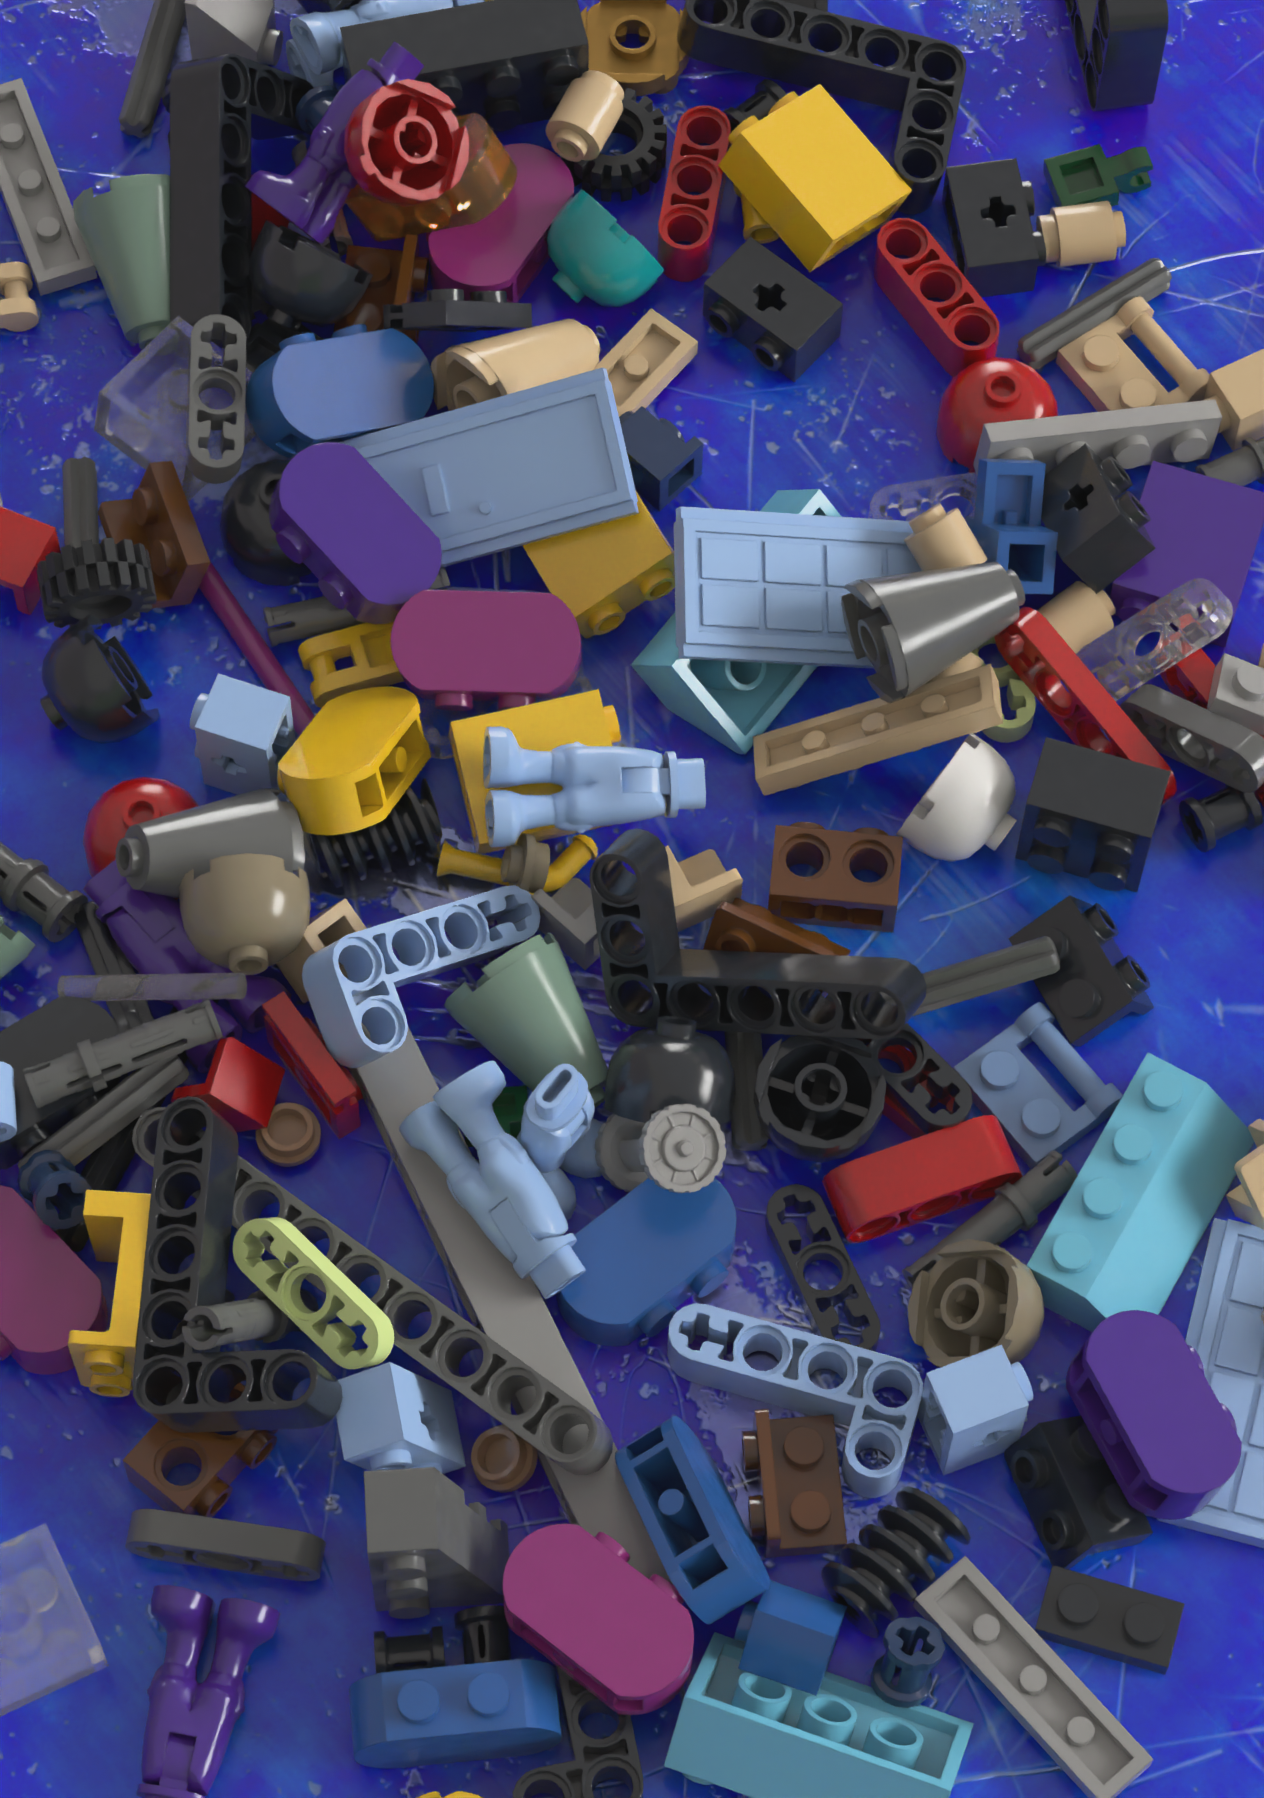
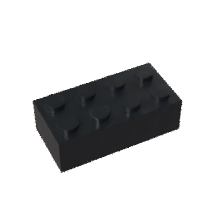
(487, 56)

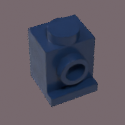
(659, 457)

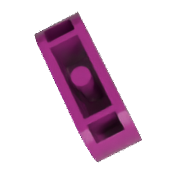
(511, 242)
(486, 647)
(42, 1291)
(599, 1617)

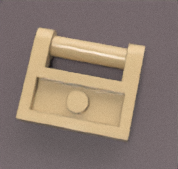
(1115, 377)

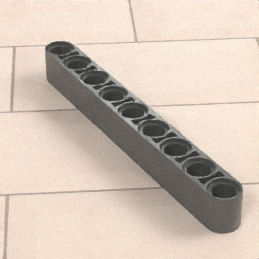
(401, 1301)

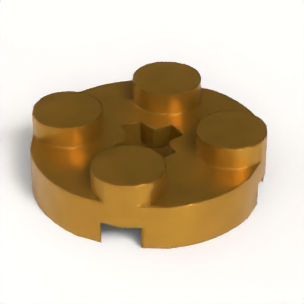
(643, 69)

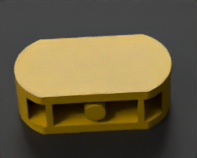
(354, 760)

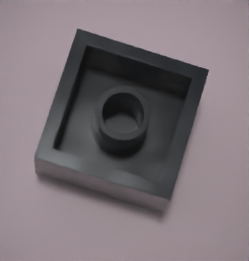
(1091, 815)

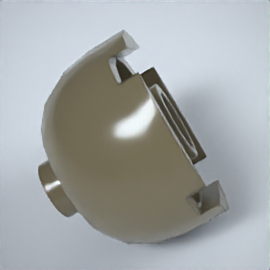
(245, 911)
(974, 1303)

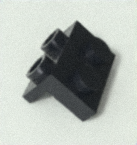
(1094, 978)
(1072, 1493)

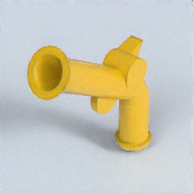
(489, 868)

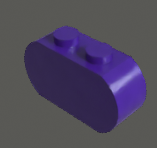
(353, 532)
(1154, 1414)

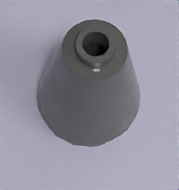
(927, 621)
(166, 848)

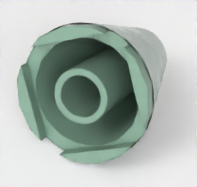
(131, 250)
(532, 1015)

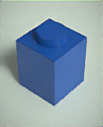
(789, 1636)

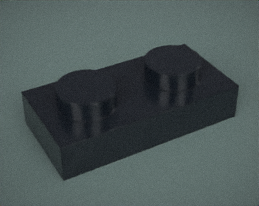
(1109, 1619)

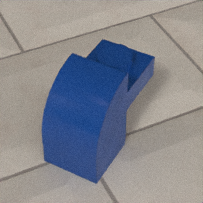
(1010, 521)

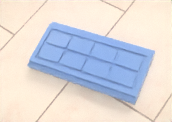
(511, 466)
(775, 582)
(1230, 1342)

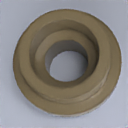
(526, 863)

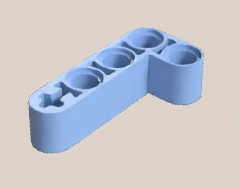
(424, 951)
(791, 1388)

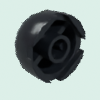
(303, 279)
(248, 530)
(94, 686)
(667, 1069)
(819, 1096)

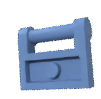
(1023, 1100)

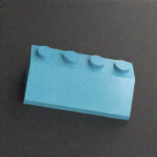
(728, 697)
(1140, 1198)
(801, 1745)

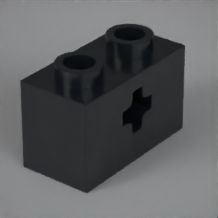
(992, 227)
(771, 310)
(1095, 517)

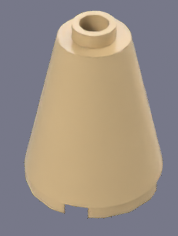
(512, 362)

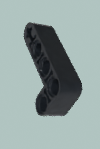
(591, 1758)

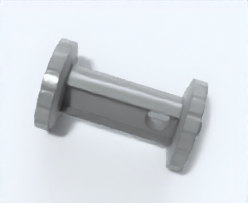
(675, 1149)

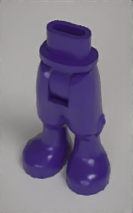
(321, 182)
(155, 942)
(189, 1719)

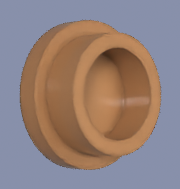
(290, 1136)
(503, 1459)

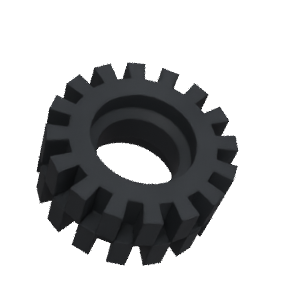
(635, 167)
(96, 580)

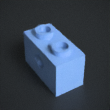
(241, 735)
(974, 1408)
(398, 1421)

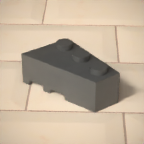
(429, 1544)

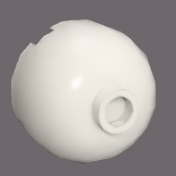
(964, 805)

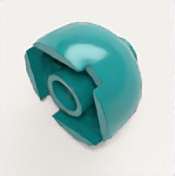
(598, 255)

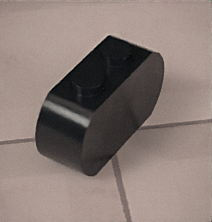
(41, 1038)

